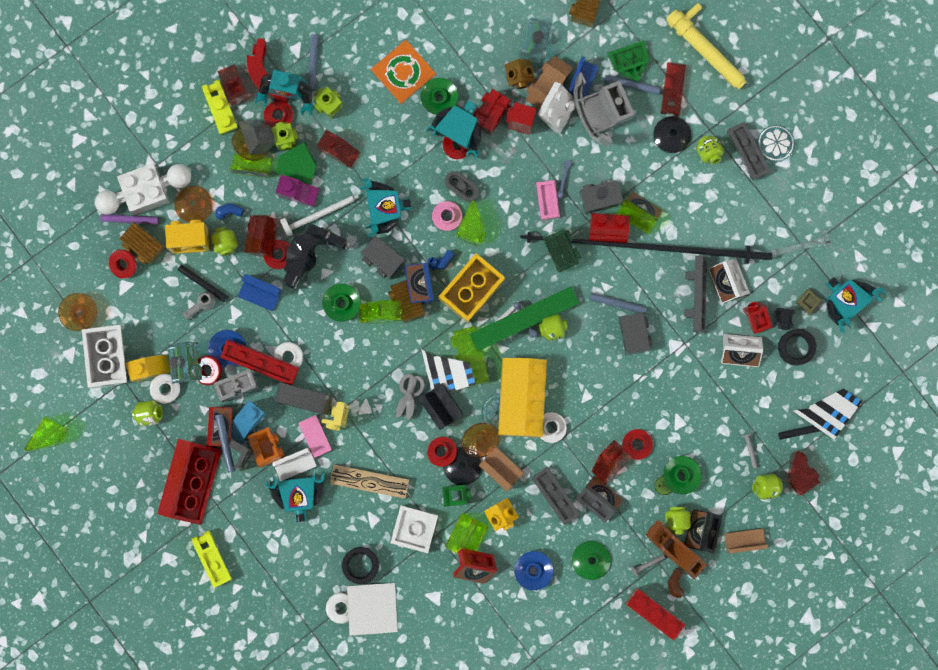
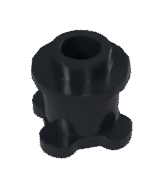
(784, 318)

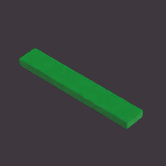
(523, 318)

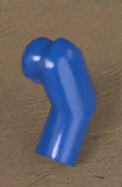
(228, 208)
(441, 263)

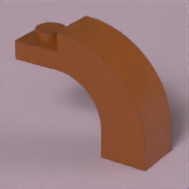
(675, 550)

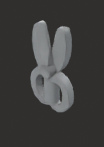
(407, 400)

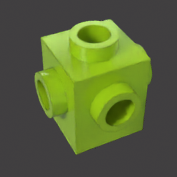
(333, 102)
(287, 142)

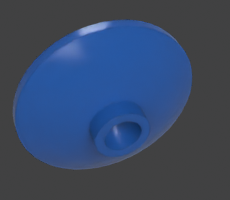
(218, 342)
(533, 581)

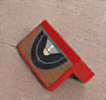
(213, 437)
(475, 566)

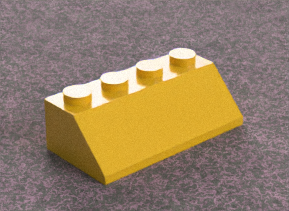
(522, 397)

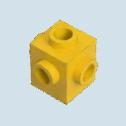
(501, 515)

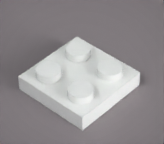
(557, 107)
(414, 529)

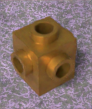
(519, 73)

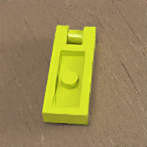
(220, 108)
(211, 559)

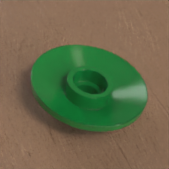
(437, 87)
(334, 295)
(690, 471)
(583, 553)

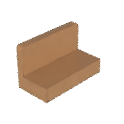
(501, 469)
(745, 541)

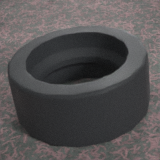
(811, 347)
(345, 565)

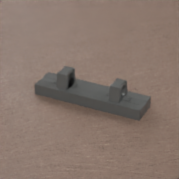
(700, 279)

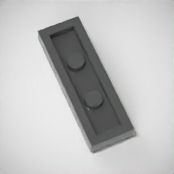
(748, 151)
(555, 496)

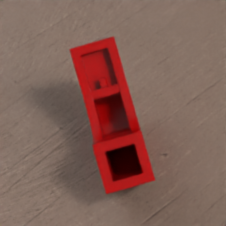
(256, 69)

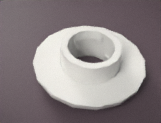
(289, 347)
(167, 397)
(561, 427)
(331, 611)

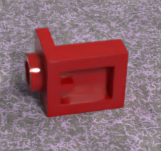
(758, 317)

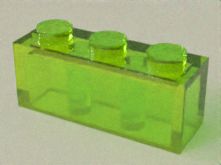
(468, 353)

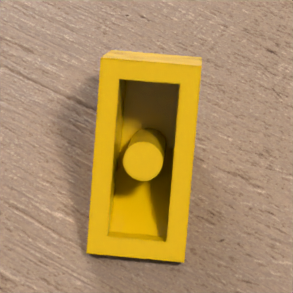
(148, 367)

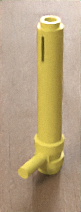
(684, 27)

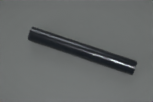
(203, 283)
(797, 432)

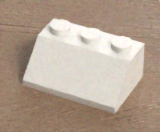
(104, 356)

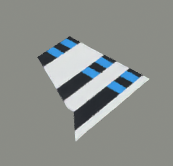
(450, 372)
(831, 412)

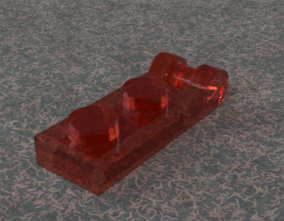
(673, 88)

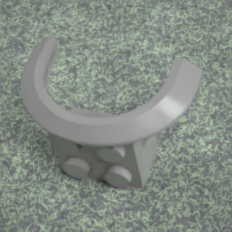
(602, 109)

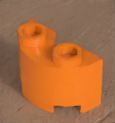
(265, 447)

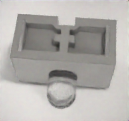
(235, 383)

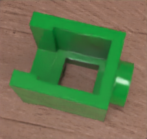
(447, 495)

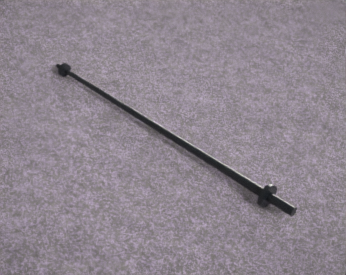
(746, 254)

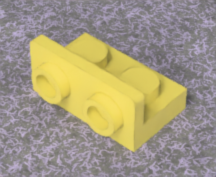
(340, 415)

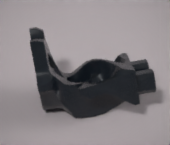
(301, 253)

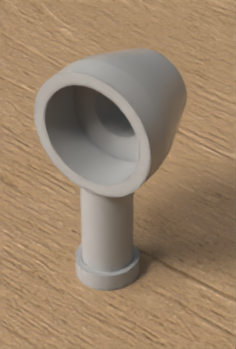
(200, 305)

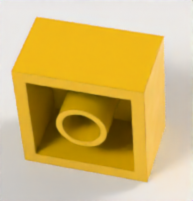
(187, 237)

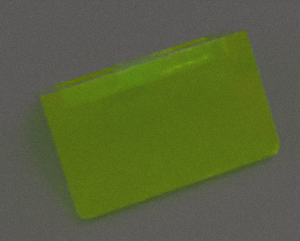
(466, 534)

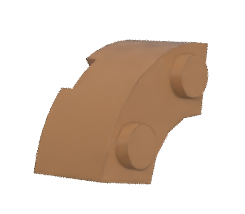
(553, 71)

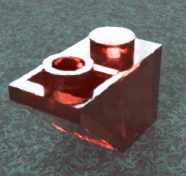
(233, 85)
(610, 462)
(800, 474)

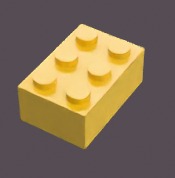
(471, 288)

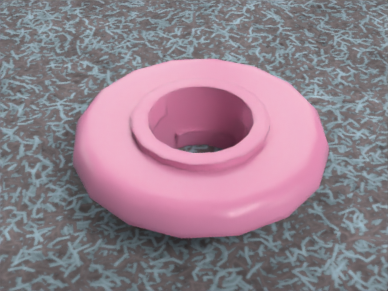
(446, 225)

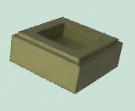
(809, 301)

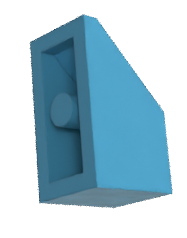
(246, 421)

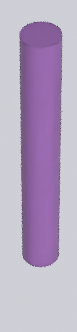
(129, 219)

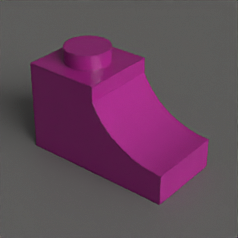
(296, 191)

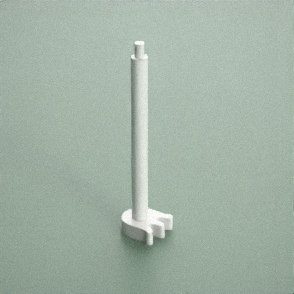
(289, 228)

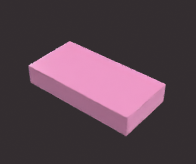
(547, 200)
(315, 436)

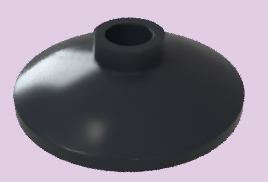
(671, 143)
(464, 476)

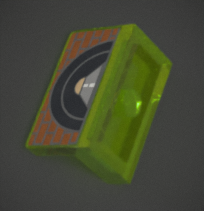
(251, 168)
(641, 212)

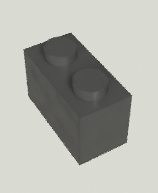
(382, 257)
(635, 334)

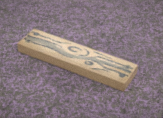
(369, 481)

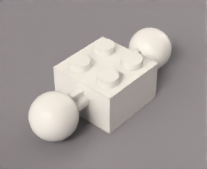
(143, 189)

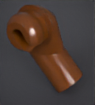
(674, 585)

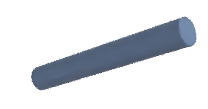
(313, 61)
(632, 84)
(617, 303)
(225, 443)

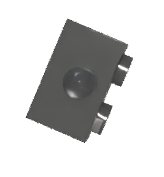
(601, 196)

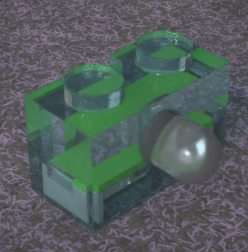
(535, 40)
(184, 362)

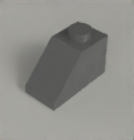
(257, 136)

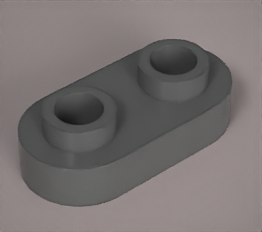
(462, 187)

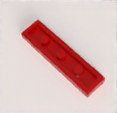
(260, 362)

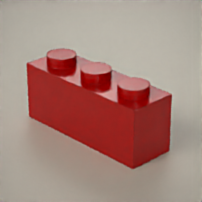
(654, 614)

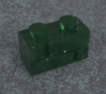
(561, 250)

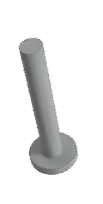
(750, 449)
(646, 565)

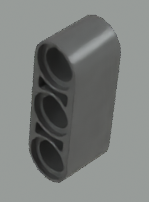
(303, 399)

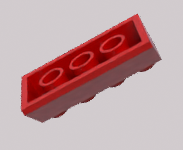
(189, 482)

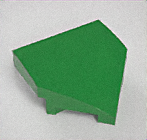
(630, 60)
(297, 164)

